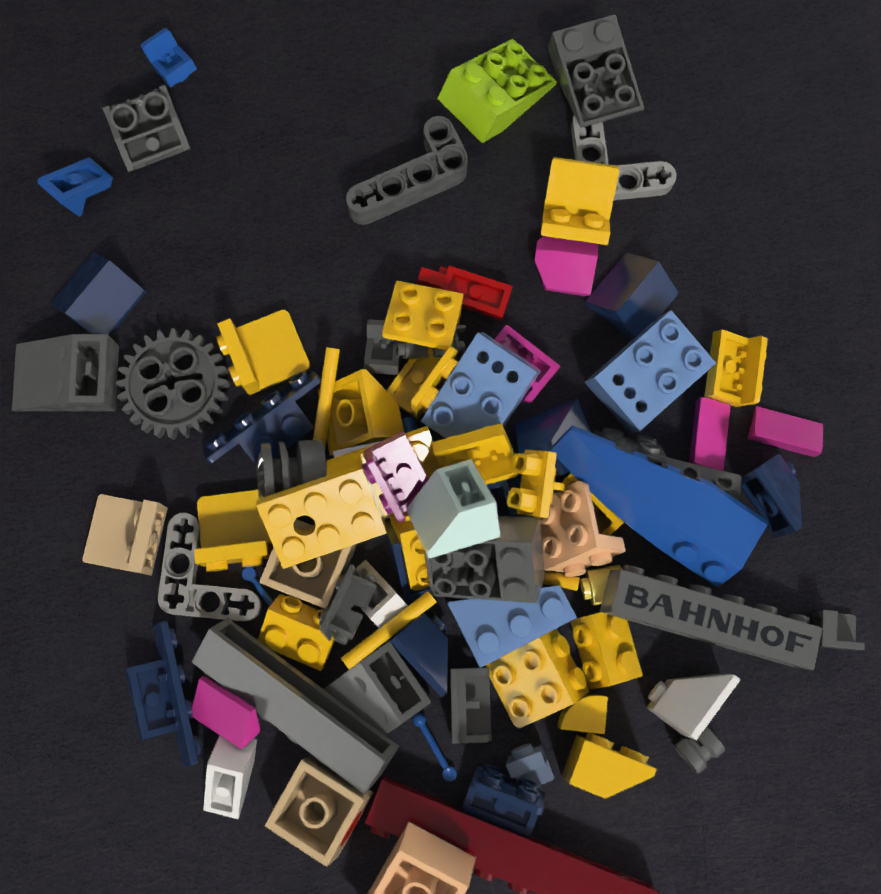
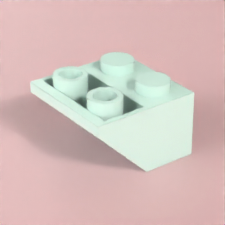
(454, 510)

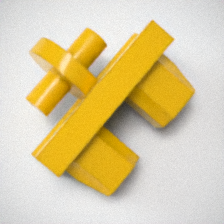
(536, 483)

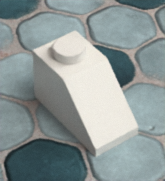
(384, 602)
(228, 777)

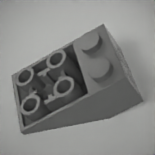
(595, 71)
(66, 374)
(497, 568)
(381, 689)

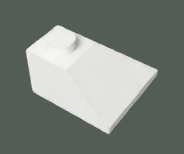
(691, 701)

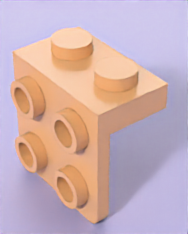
(572, 534)

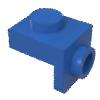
(168, 57)

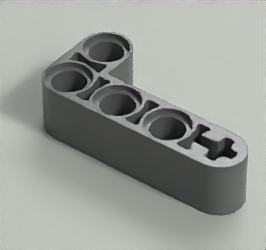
(403, 176)

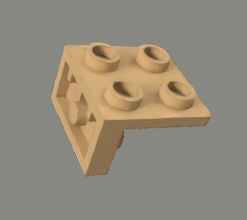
(125, 534)

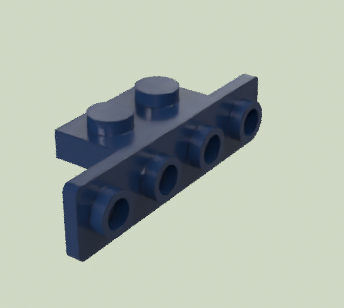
(274, 422)
(159, 697)

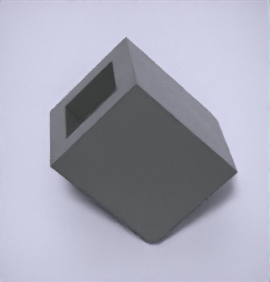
(837, 630)

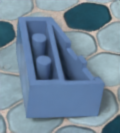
(503, 626)

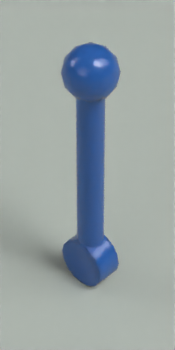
(249, 575)
(449, 772)

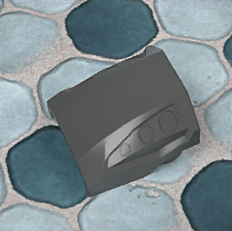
(146, 129)

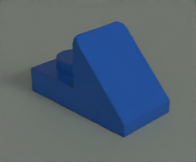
(76, 183)

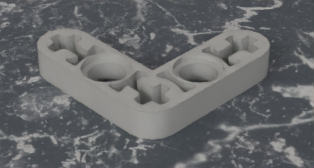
(597, 141)
(192, 592)

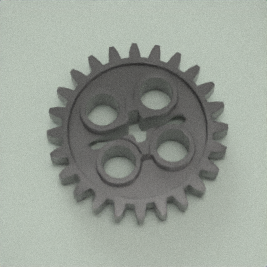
(179, 413)

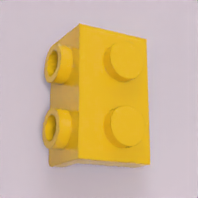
(738, 368)
(486, 447)
(294, 632)
(605, 650)

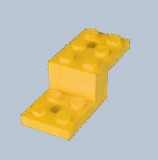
(341, 504)

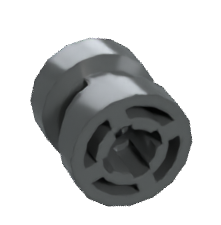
(699, 751)

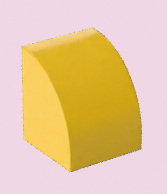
(585, 715)

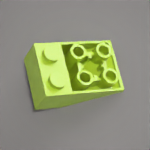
(495, 89)

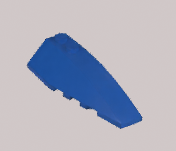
(673, 512)

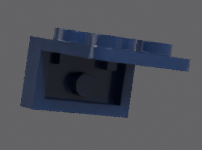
(504, 799)

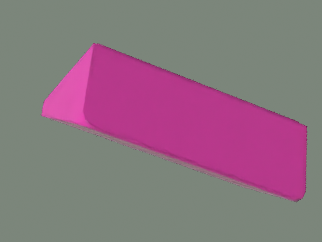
(786, 432)
(709, 433)
(225, 713)

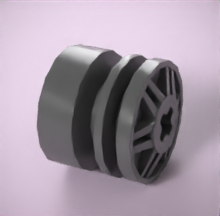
(288, 472)

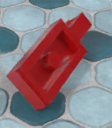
(480, 293)

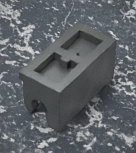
(470, 705)

